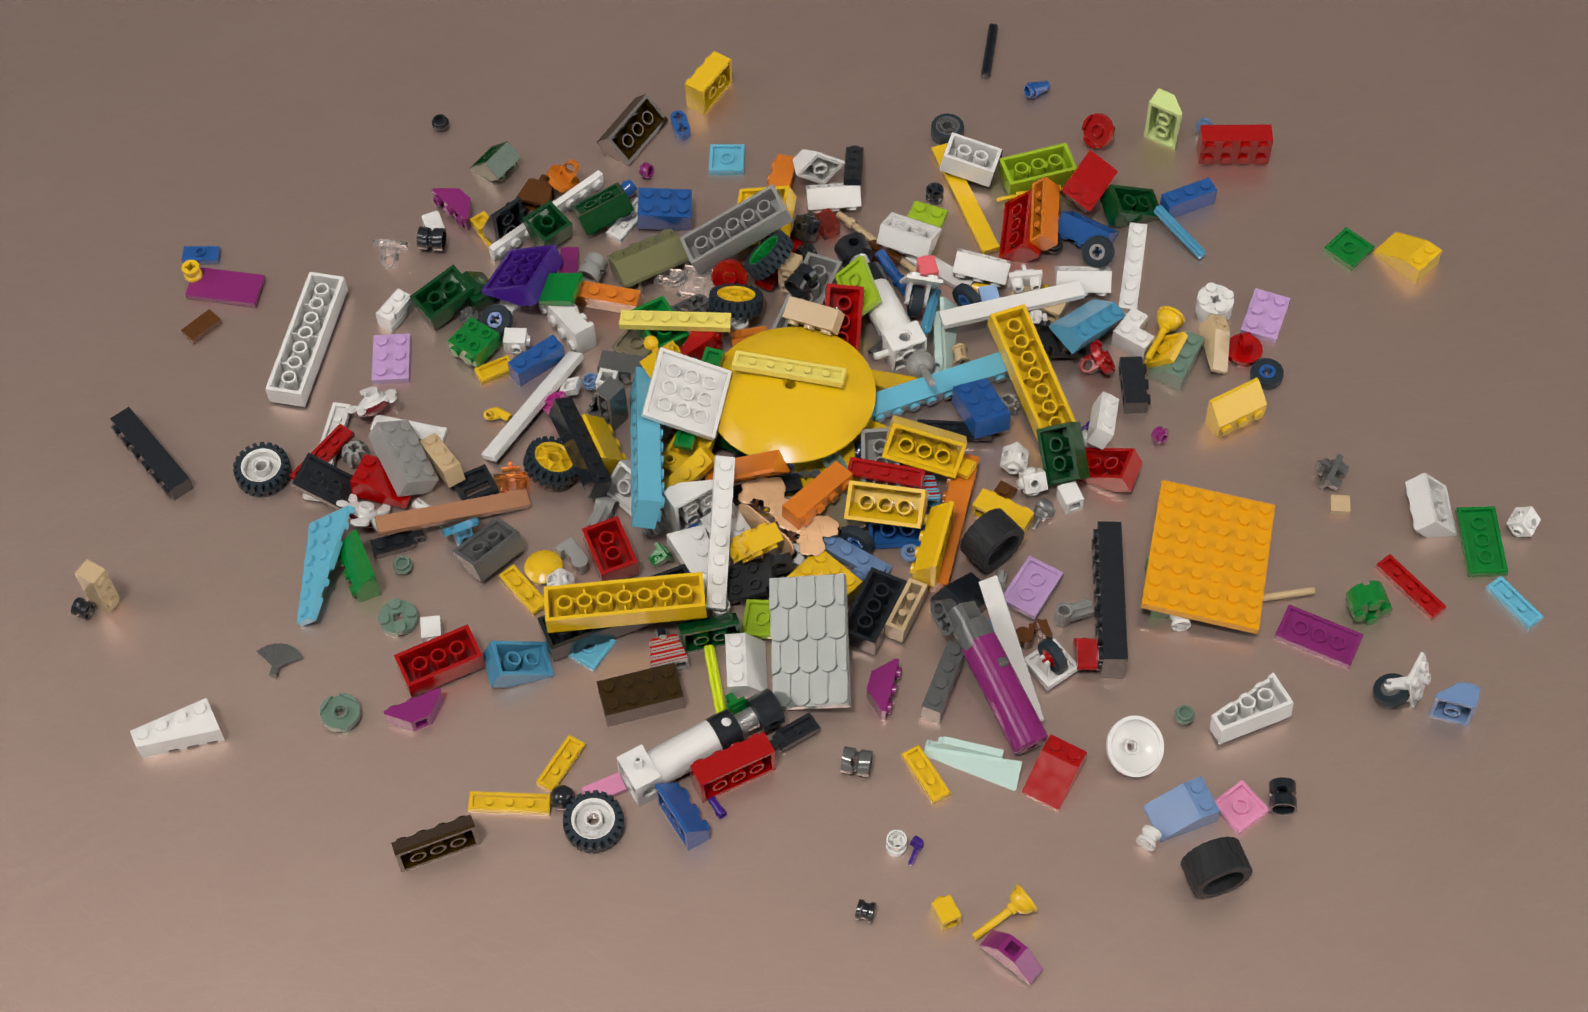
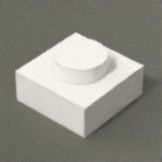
(571, 386)

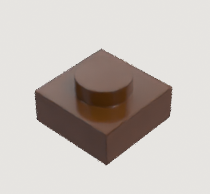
(1005, 490)

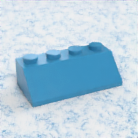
(1087, 324)

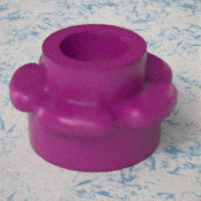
(646, 170)
(1159, 435)

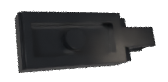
(396, 543)
(795, 732)

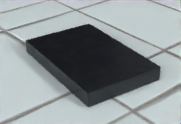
(323, 481)

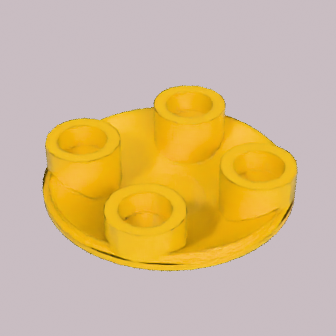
(542, 564)

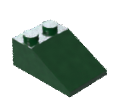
(1128, 205)
(442, 296)

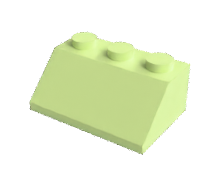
(1163, 119)

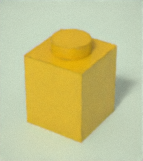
(945, 912)

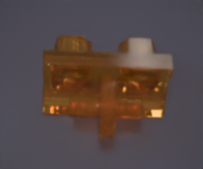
(503, 480)

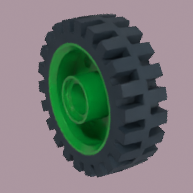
(769, 255)

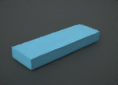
(1514, 602)

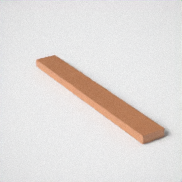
(452, 512)

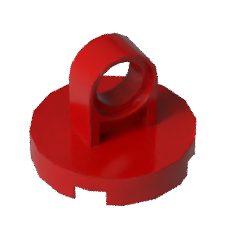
(1098, 130)
(728, 272)
(1244, 349)
(1100, 358)

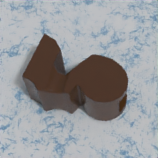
(1027, 635)

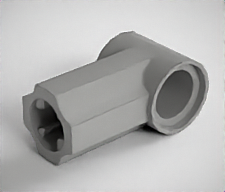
(603, 509)
(1072, 611)

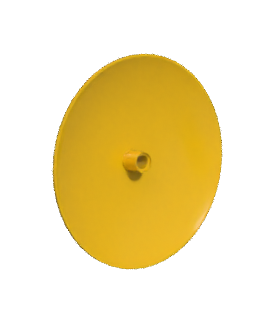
(795, 415)

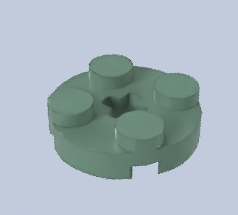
(391, 610)
(342, 723)

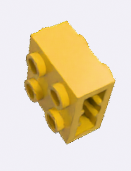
(755, 542)

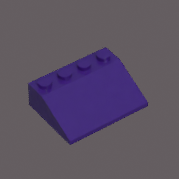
(523, 274)

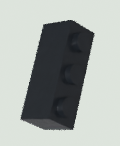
(1133, 384)

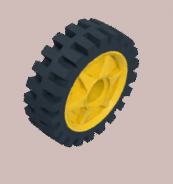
(737, 299)
(549, 463)

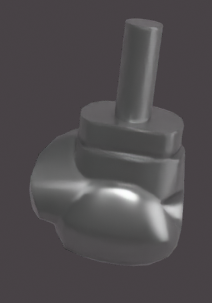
(1043, 510)

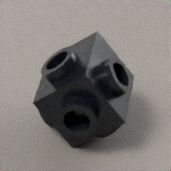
(805, 227)

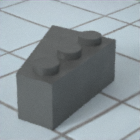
(610, 403)

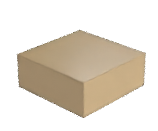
(1339, 505)

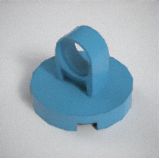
(461, 530)

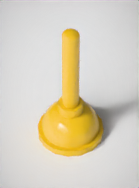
(1169, 320)
(1019, 902)

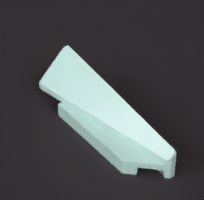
(943, 338)
(975, 759)

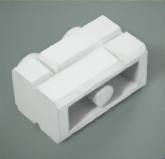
(394, 310)

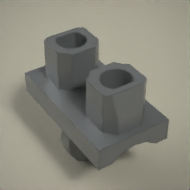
(1329, 469)

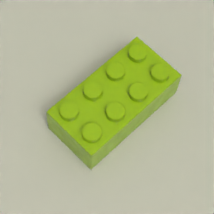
(1025, 168)

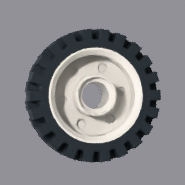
(249, 470)
(596, 836)

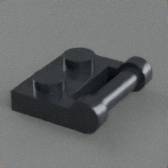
(474, 480)

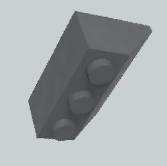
(489, 549)

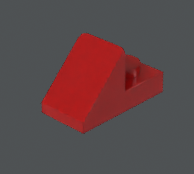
(1086, 653)

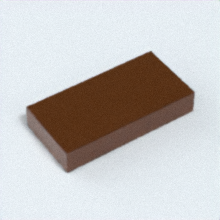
(201, 326)

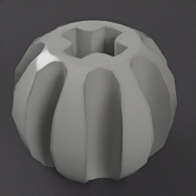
(353, 452)

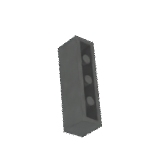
(621, 362)
(943, 682)

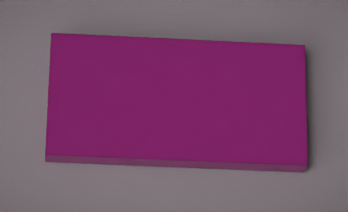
(227, 287)
(1318, 636)

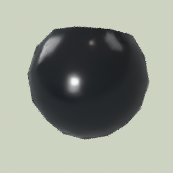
(561, 796)

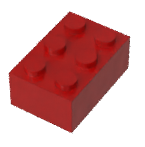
(610, 550)

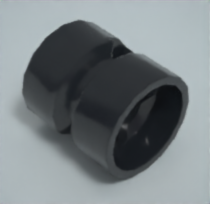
(431, 238)
(801, 280)
(1282, 796)

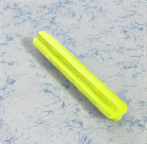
(714, 677)

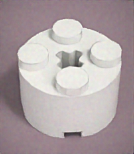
(1214, 300)

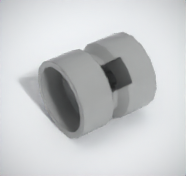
(593, 267)

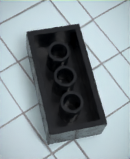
(872, 609)

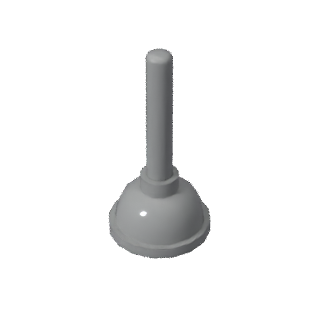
(920, 365)

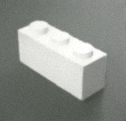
(1102, 420)

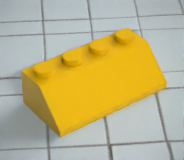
(924, 446)
(886, 504)
(933, 543)

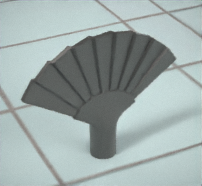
(278, 656)

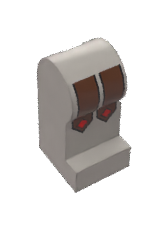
(574, 555)

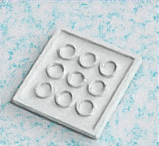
(686, 394)

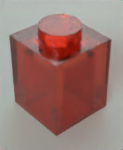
(829, 224)

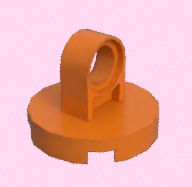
(562, 177)

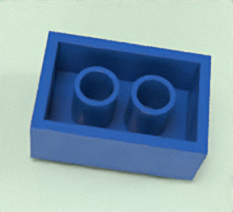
(664, 209)
(981, 408)

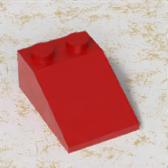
(1088, 182)
(699, 340)
(1113, 468)
(373, 484)
(1054, 772)

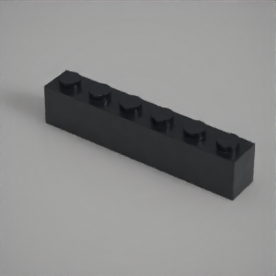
(580, 447)
(151, 453)

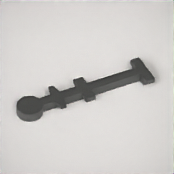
(814, 473)

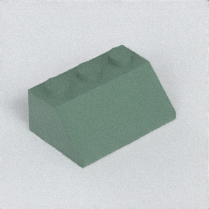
(1176, 373)

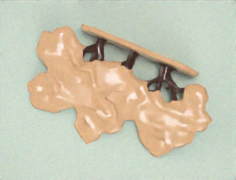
(773, 494)

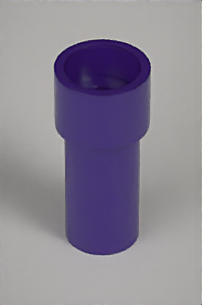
(719, 811)

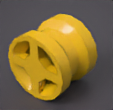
(195, 273)

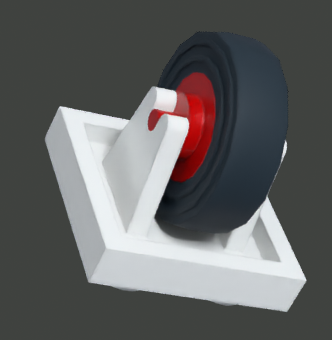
(1050, 663)

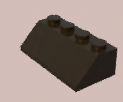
(632, 130)
(435, 843)

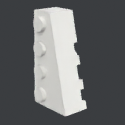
(571, 326)
(691, 549)

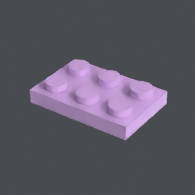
(1265, 315)
(391, 358)
(1032, 587)

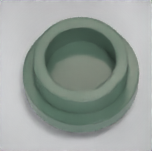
(402, 565)
(1184, 714)

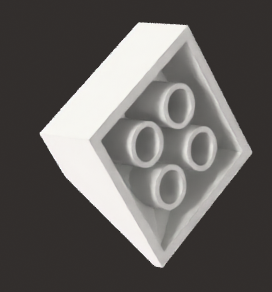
(687, 503)

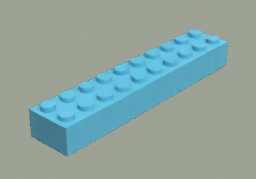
(645, 458)

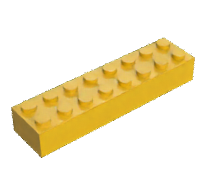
(1029, 368)
(624, 602)

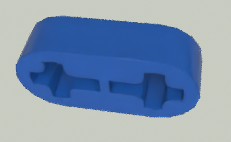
(680, 125)

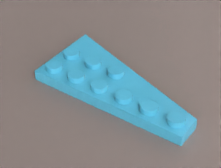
(321, 556)

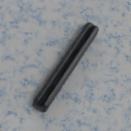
(989, 50)

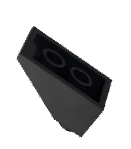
(503, 220)
(963, 590)

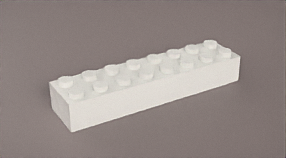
(306, 339)

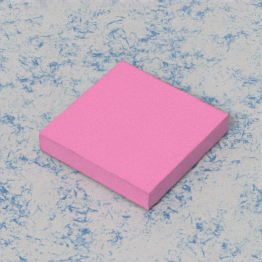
(1241, 807)

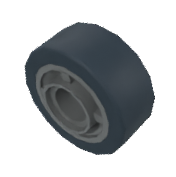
(943, 127)

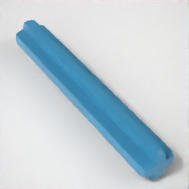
(1179, 231)
(930, 310)

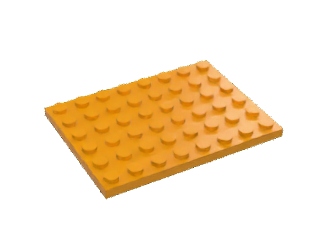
(1208, 557)

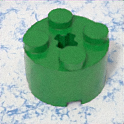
(1368, 602)

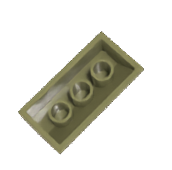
(647, 258)

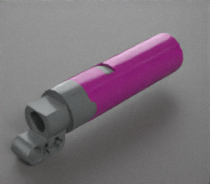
(992, 671)

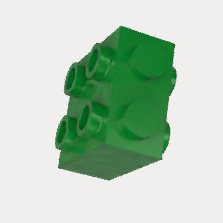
(474, 342)

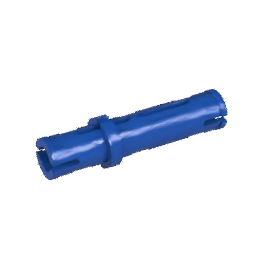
(891, 270)

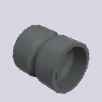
(863, 764)

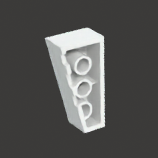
(1252, 711)
(178, 730)

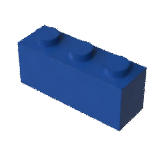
(1189, 197)
(536, 360)

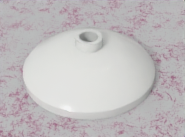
(1145, 742)

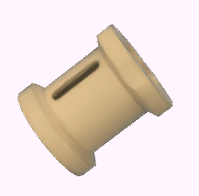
(960, 354)

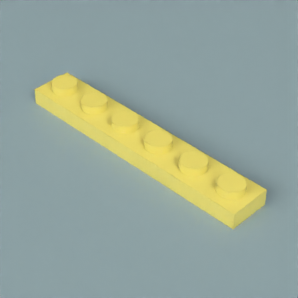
(675, 321)
(789, 369)

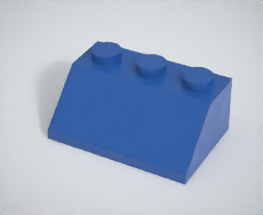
(1081, 228)
(893, 536)
(682, 814)

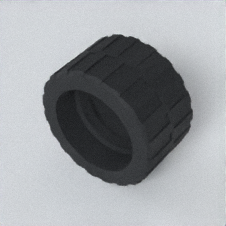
(992, 540)
(1216, 867)

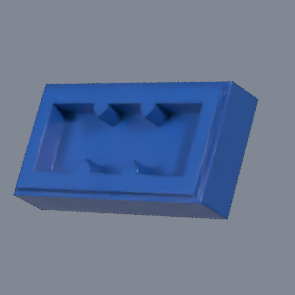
(201, 254)

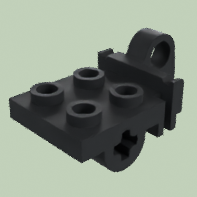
(1053, 345)
(751, 578)

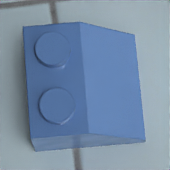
(1456, 703)

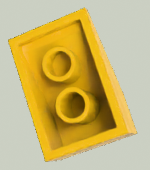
(1409, 255)

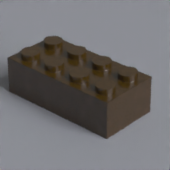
(641, 694)

